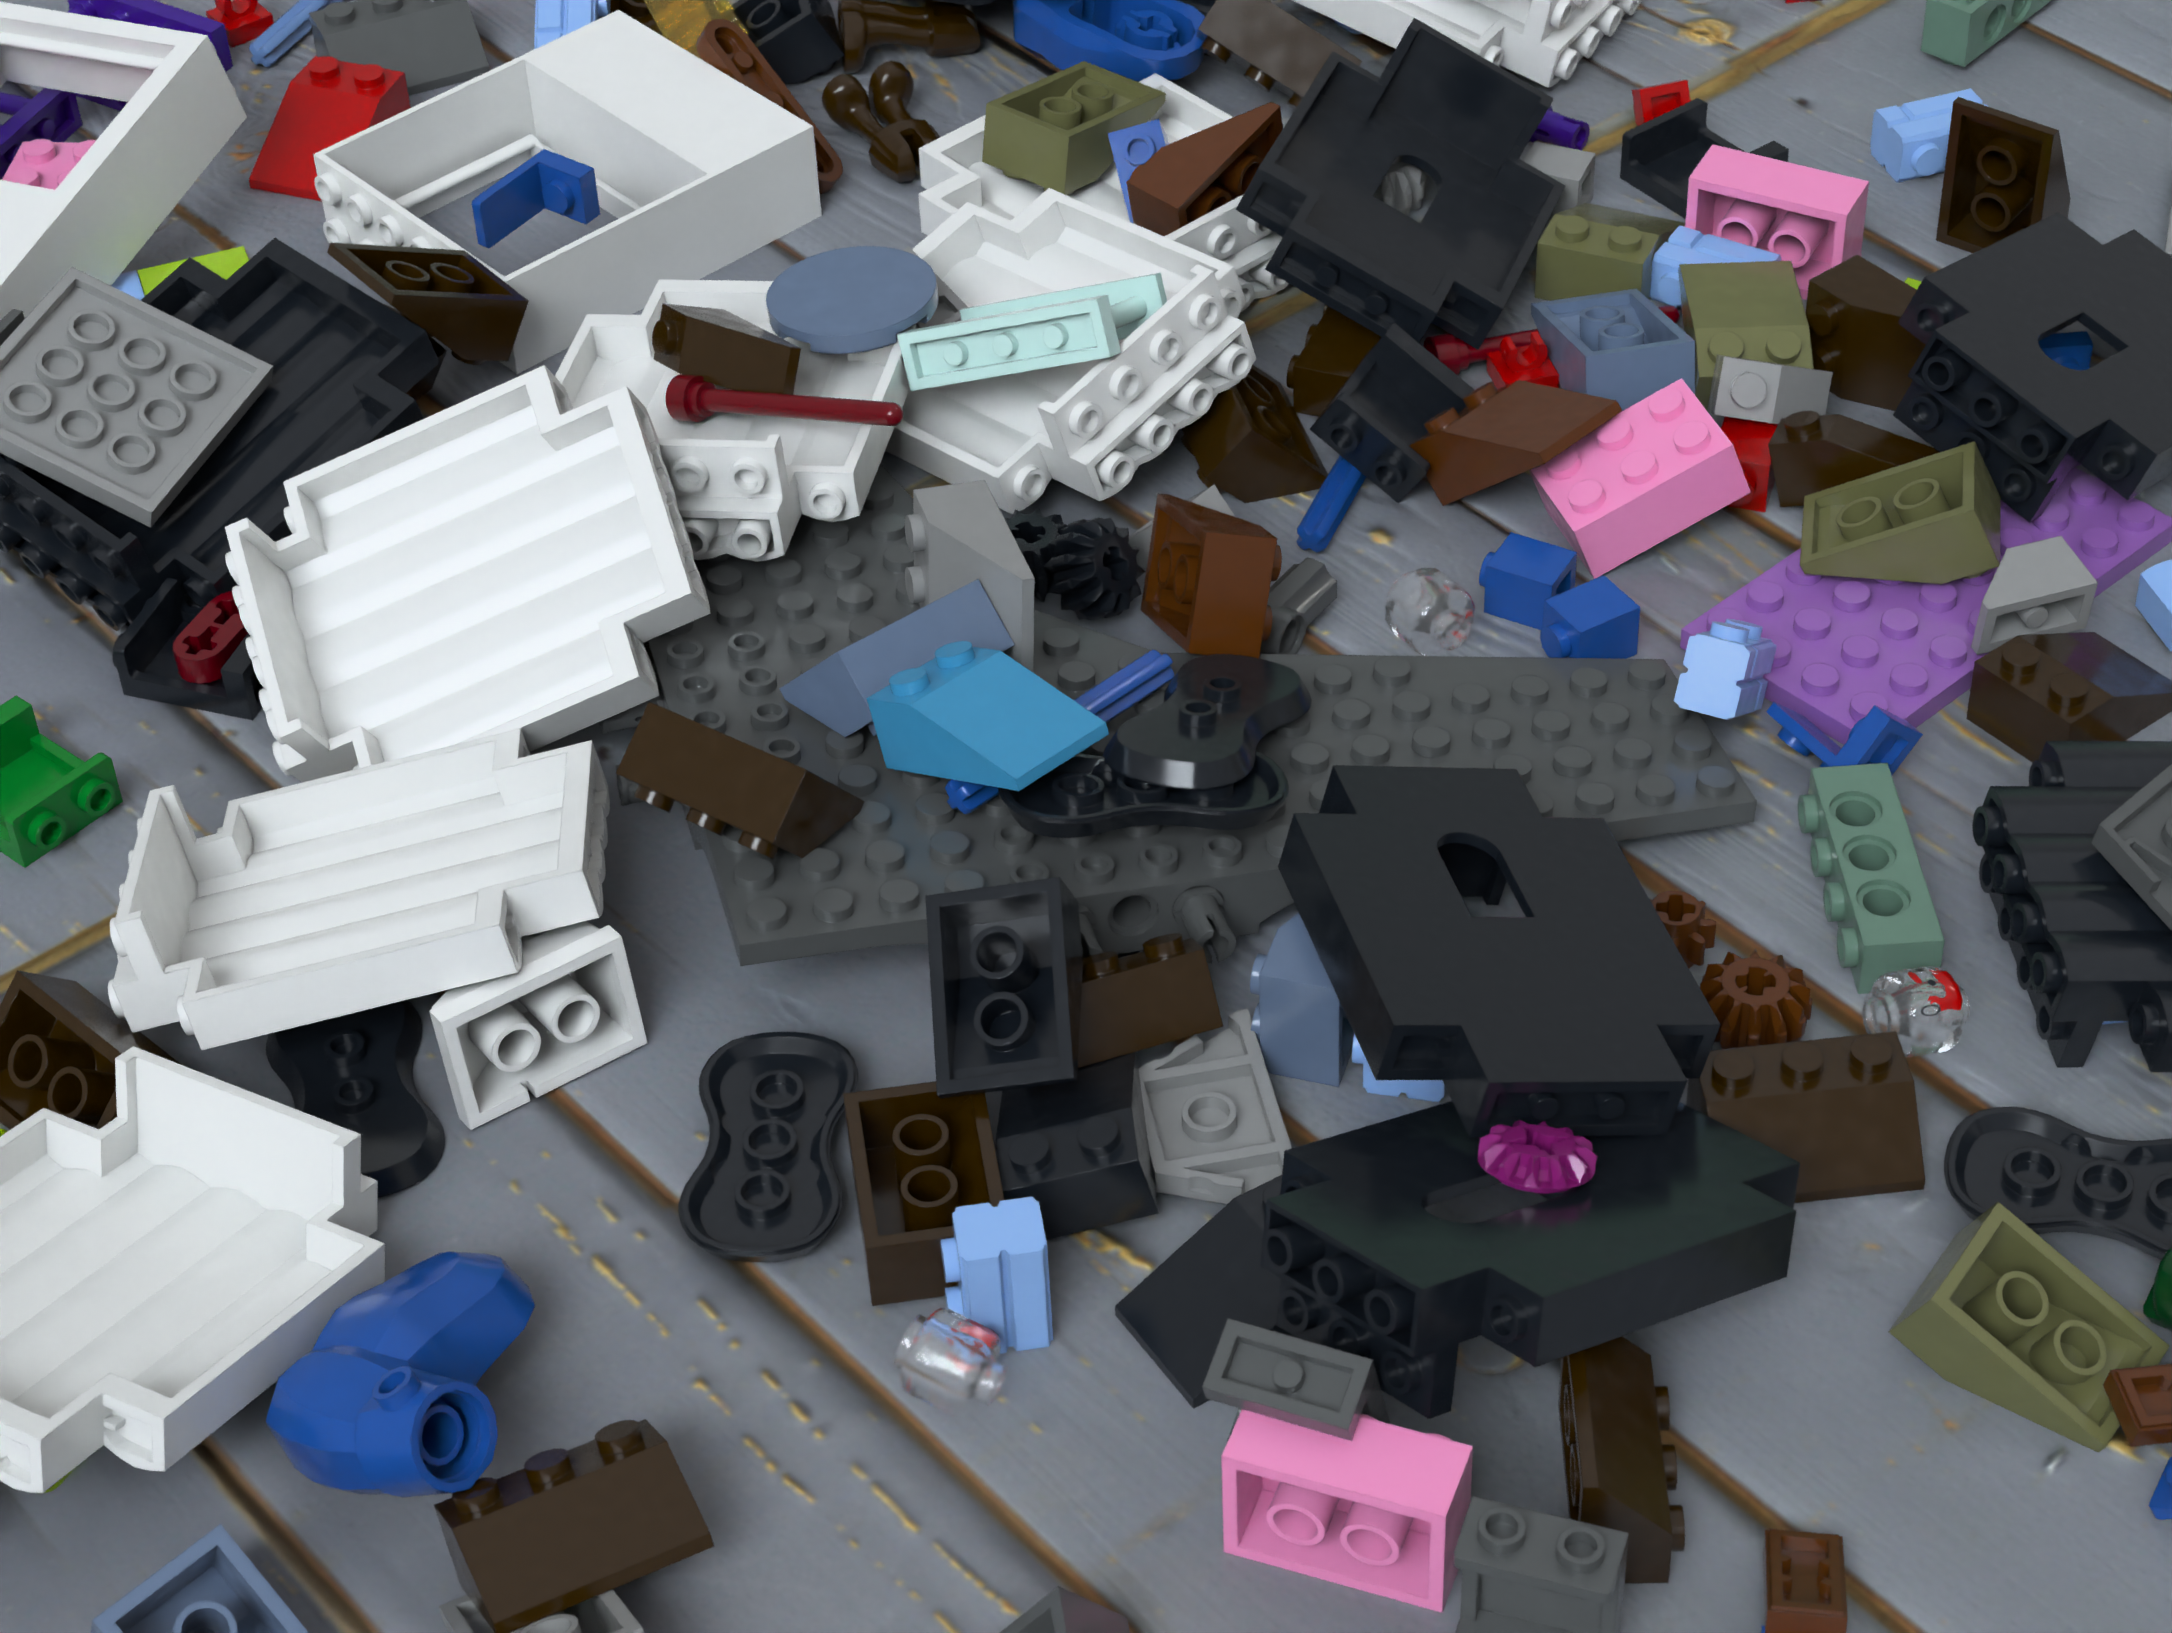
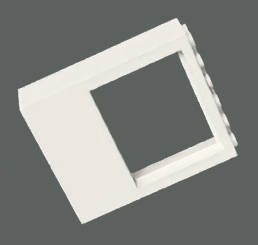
(675, 151)
(140, 165)

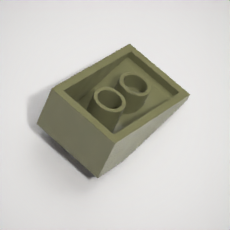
(1061, 123)
(1598, 251)
(1743, 313)
(1907, 522)
(2025, 1329)

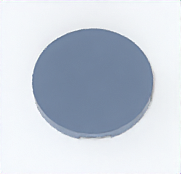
(852, 298)

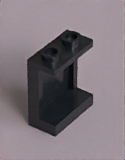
(1667, 150)
(1385, 410)
(150, 670)

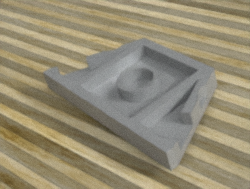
(1213, 1116)

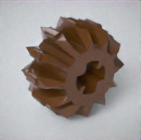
(1757, 1001)

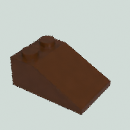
(1202, 170)
(1505, 434)
(1209, 578)

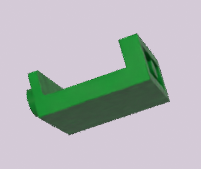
(46, 788)

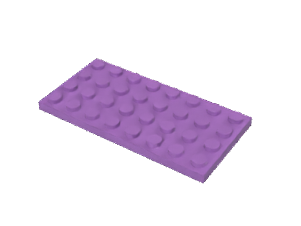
(1911, 642)

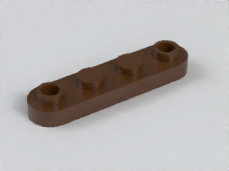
(733, 53)

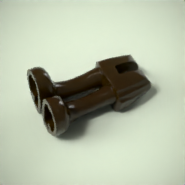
(936, 27)
(890, 89)

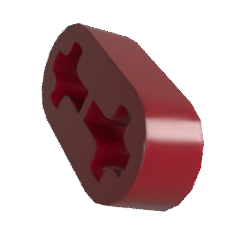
(209, 640)

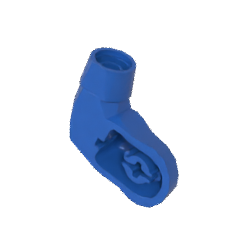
(1116, 35)
(394, 1380)

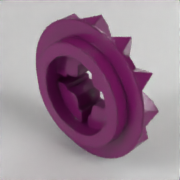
(1537, 1157)

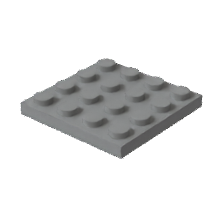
(119, 395)

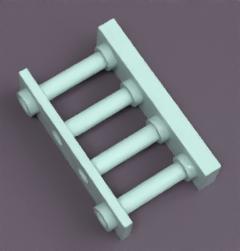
(1030, 332)

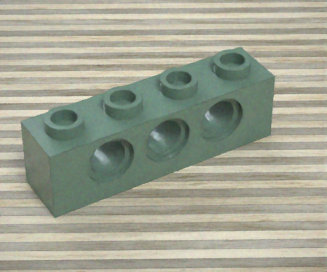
(1967, 28)
(1869, 872)

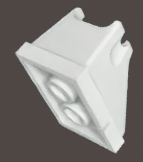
(539, 1026)

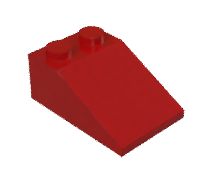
(318, 110)

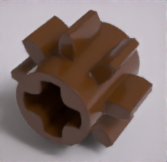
(1686, 924)

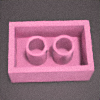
(1779, 208)
(1640, 478)
(1348, 1511)

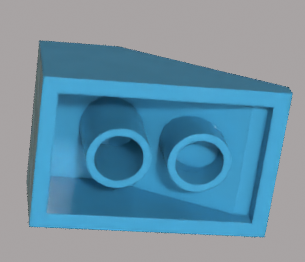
(979, 720)

